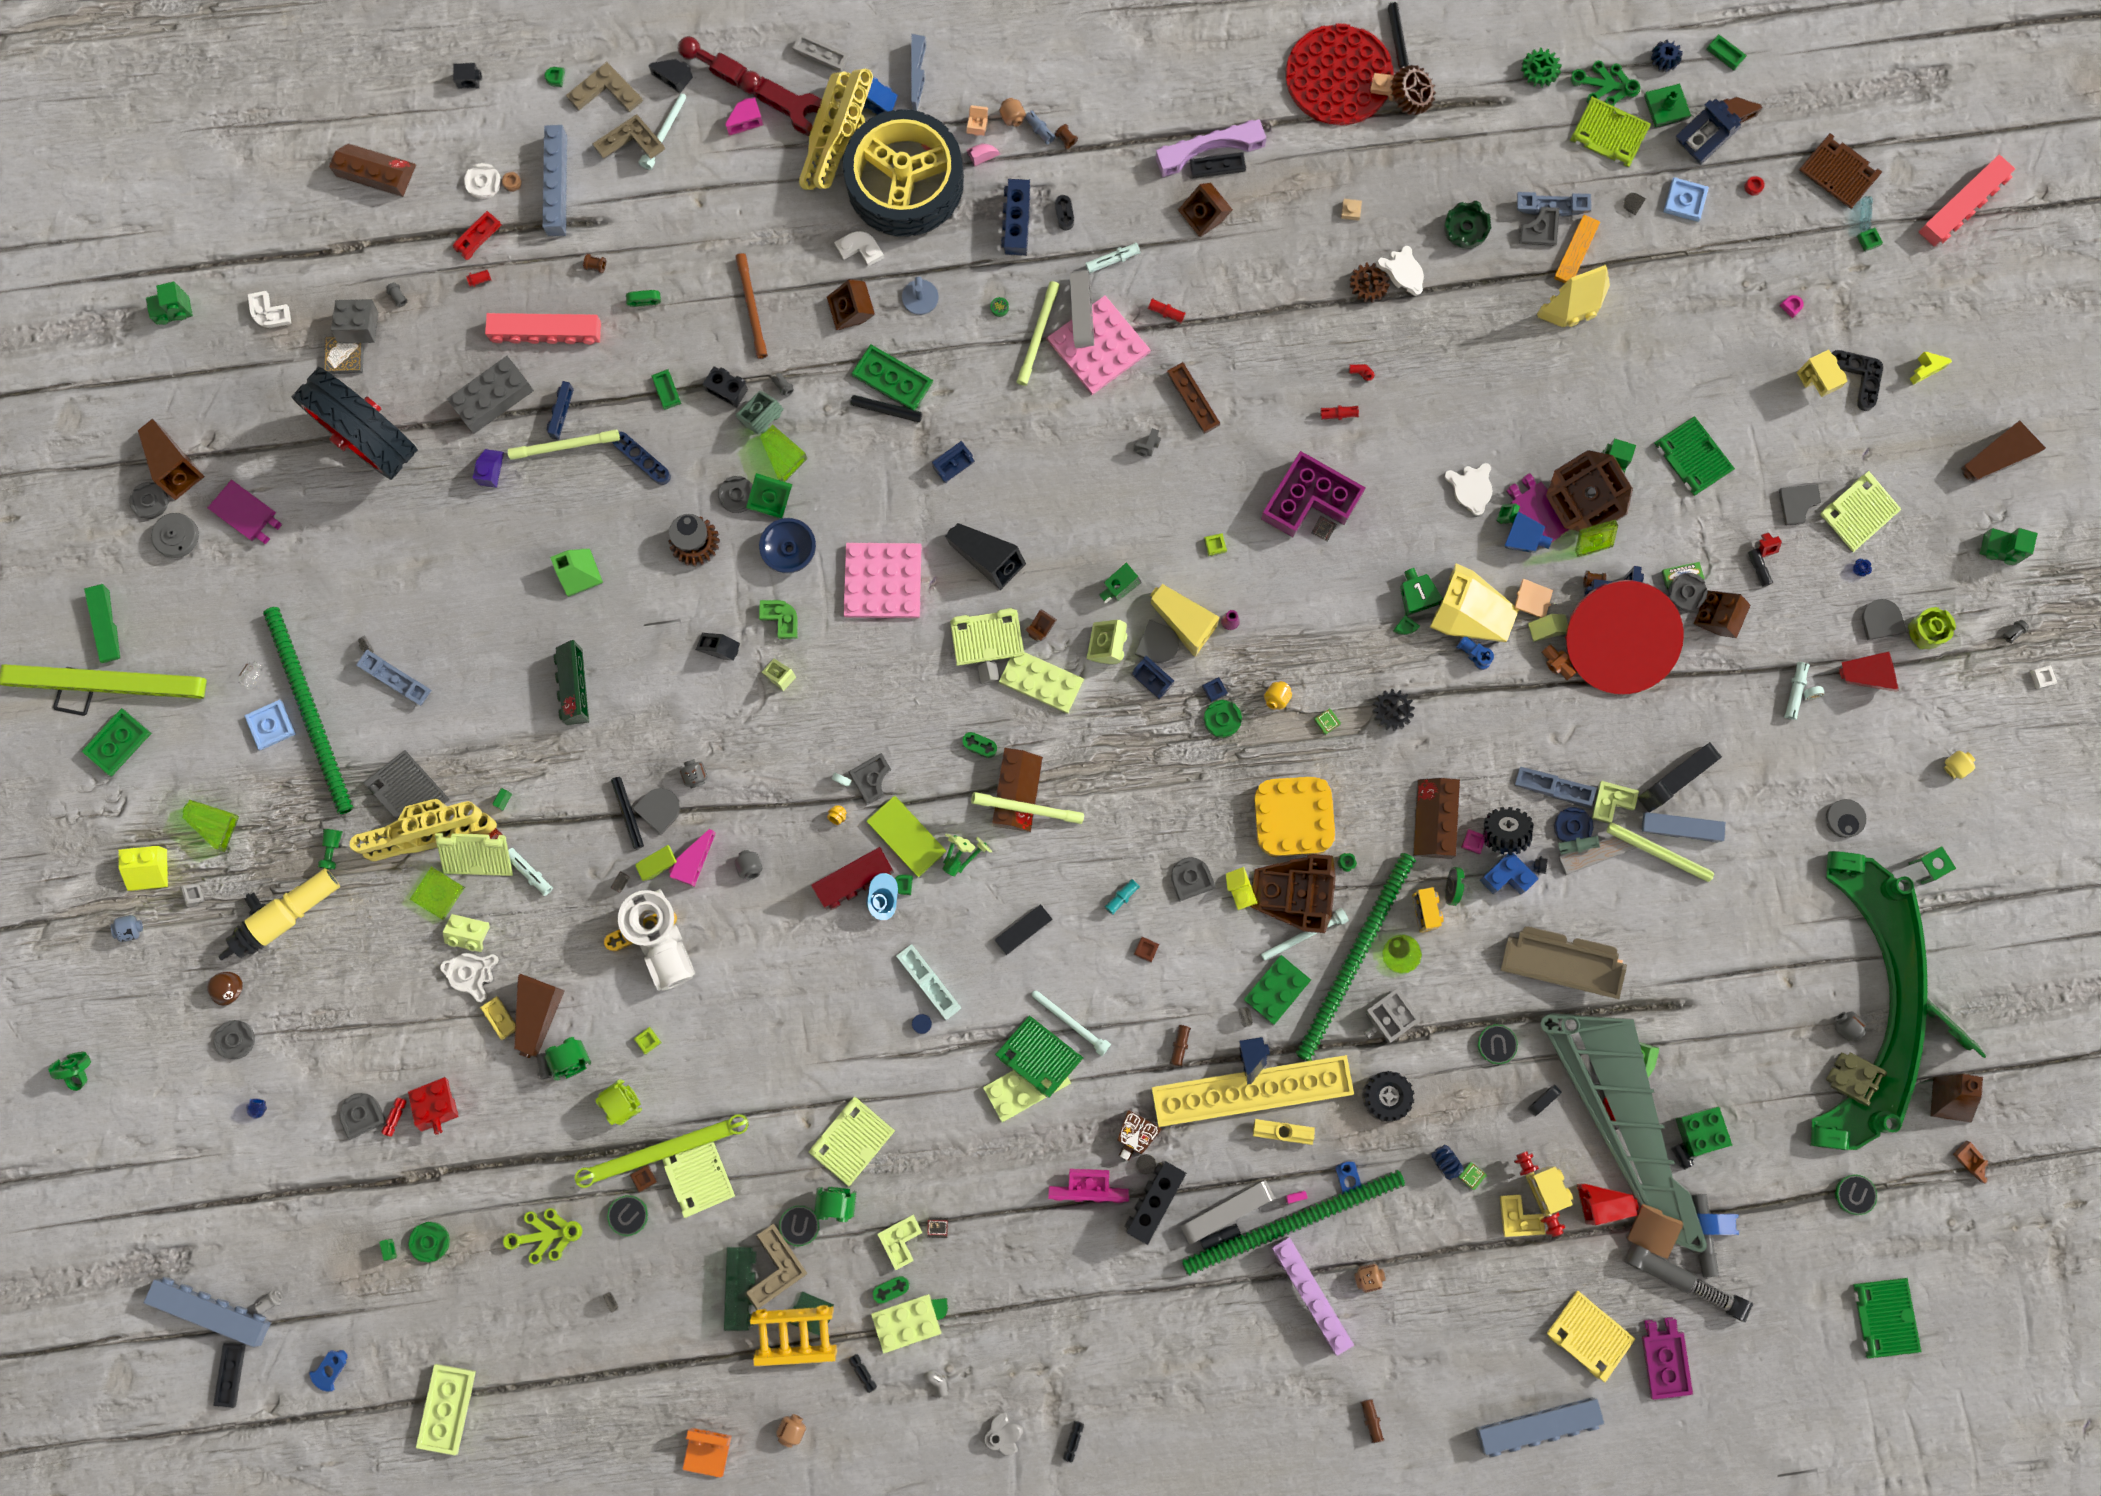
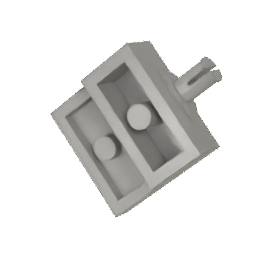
(1391, 1016)

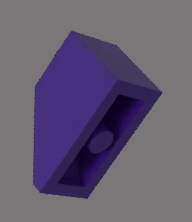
(488, 468)

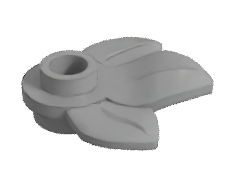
(1006, 1434)

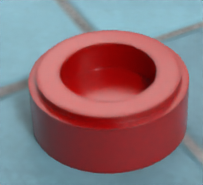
(1754, 185)

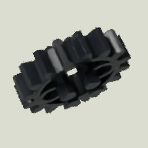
(1392, 699)

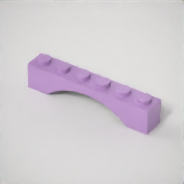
(1244, 137)
(1312, 1296)

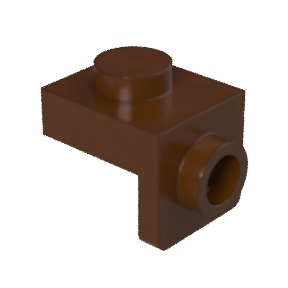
(1041, 625)

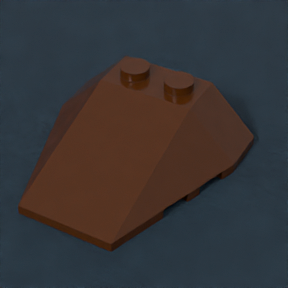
(1297, 892)

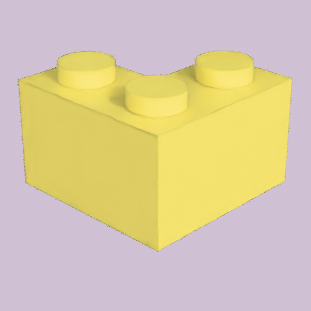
(1822, 373)

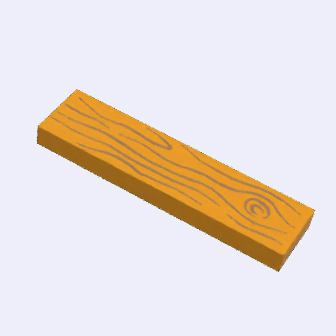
(1577, 249)

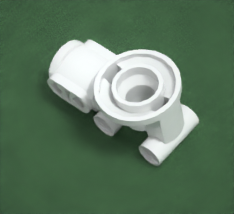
(664, 955)

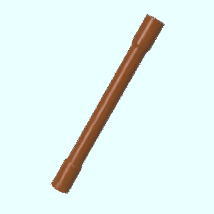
(759, 342)

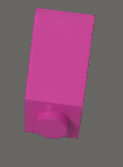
(744, 117)

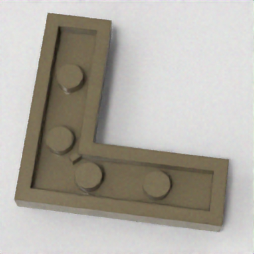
(597, 82)
(631, 129)
(788, 1267)

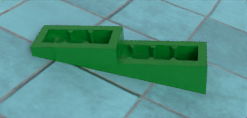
(102, 623)

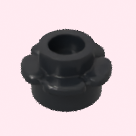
(1540, 865)

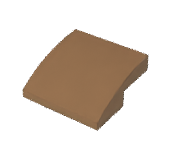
(1655, 1231)

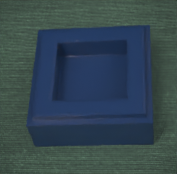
(1214, 689)

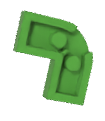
(783, 613)

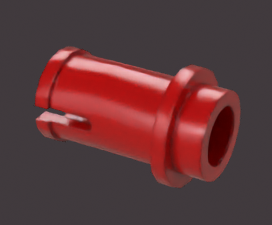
(479, 277)

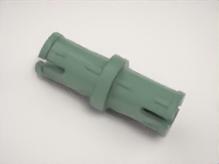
(1579, 845)

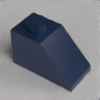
(1253, 1057)

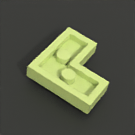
(1609, 797)
(895, 1238)

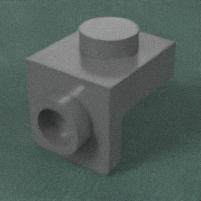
(1153, 442)

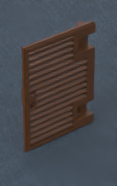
(1840, 171)

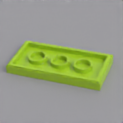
(906, 836)

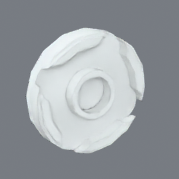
(482, 181)

